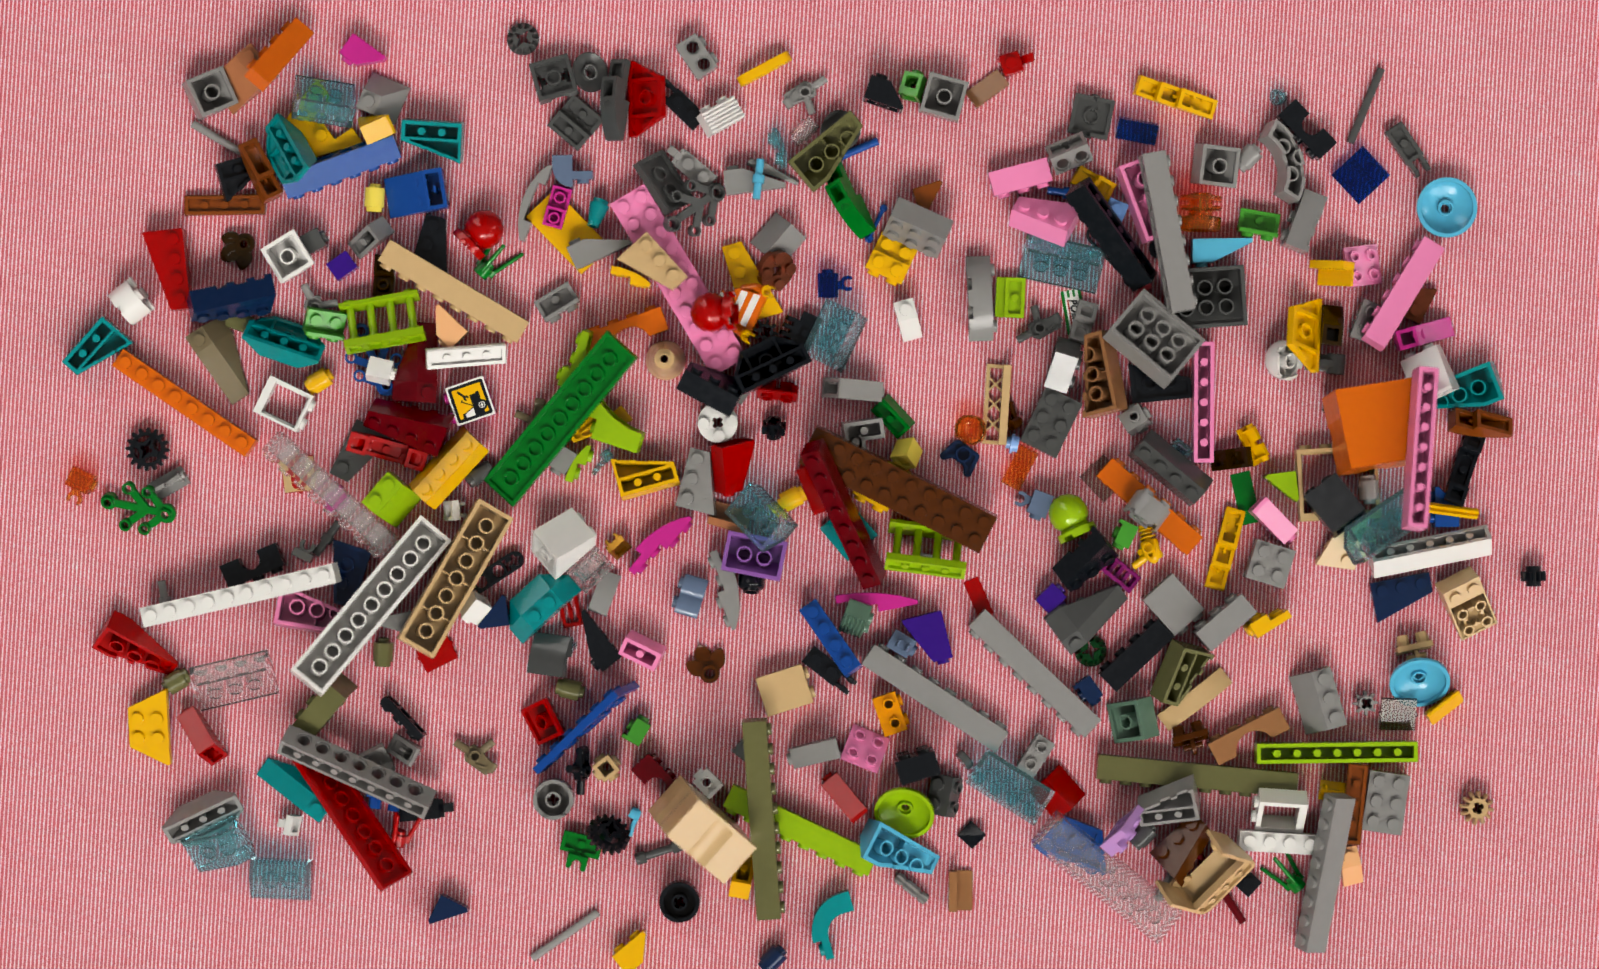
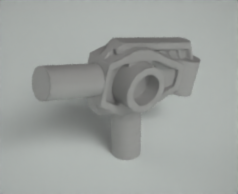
(804, 93)
(315, 300)

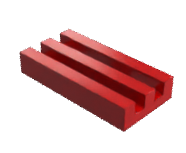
(573, 623)

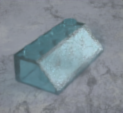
(1070, 266)
(1375, 530)
(1010, 787)

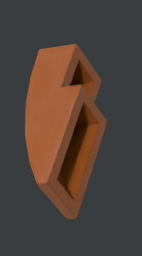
(260, 171)
(1479, 424)

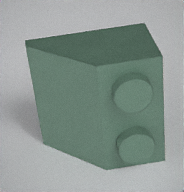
(1133, 719)

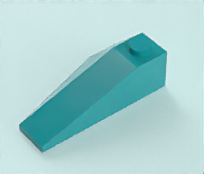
(1477, 388)
(292, 785)

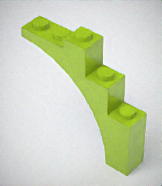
(608, 426)

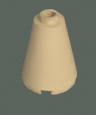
(672, 367)

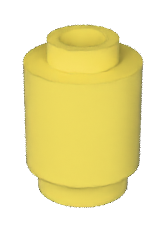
(374, 198)

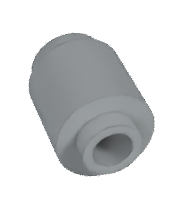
(1249, 157)
(1368, 489)

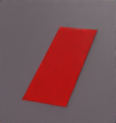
(977, 595)

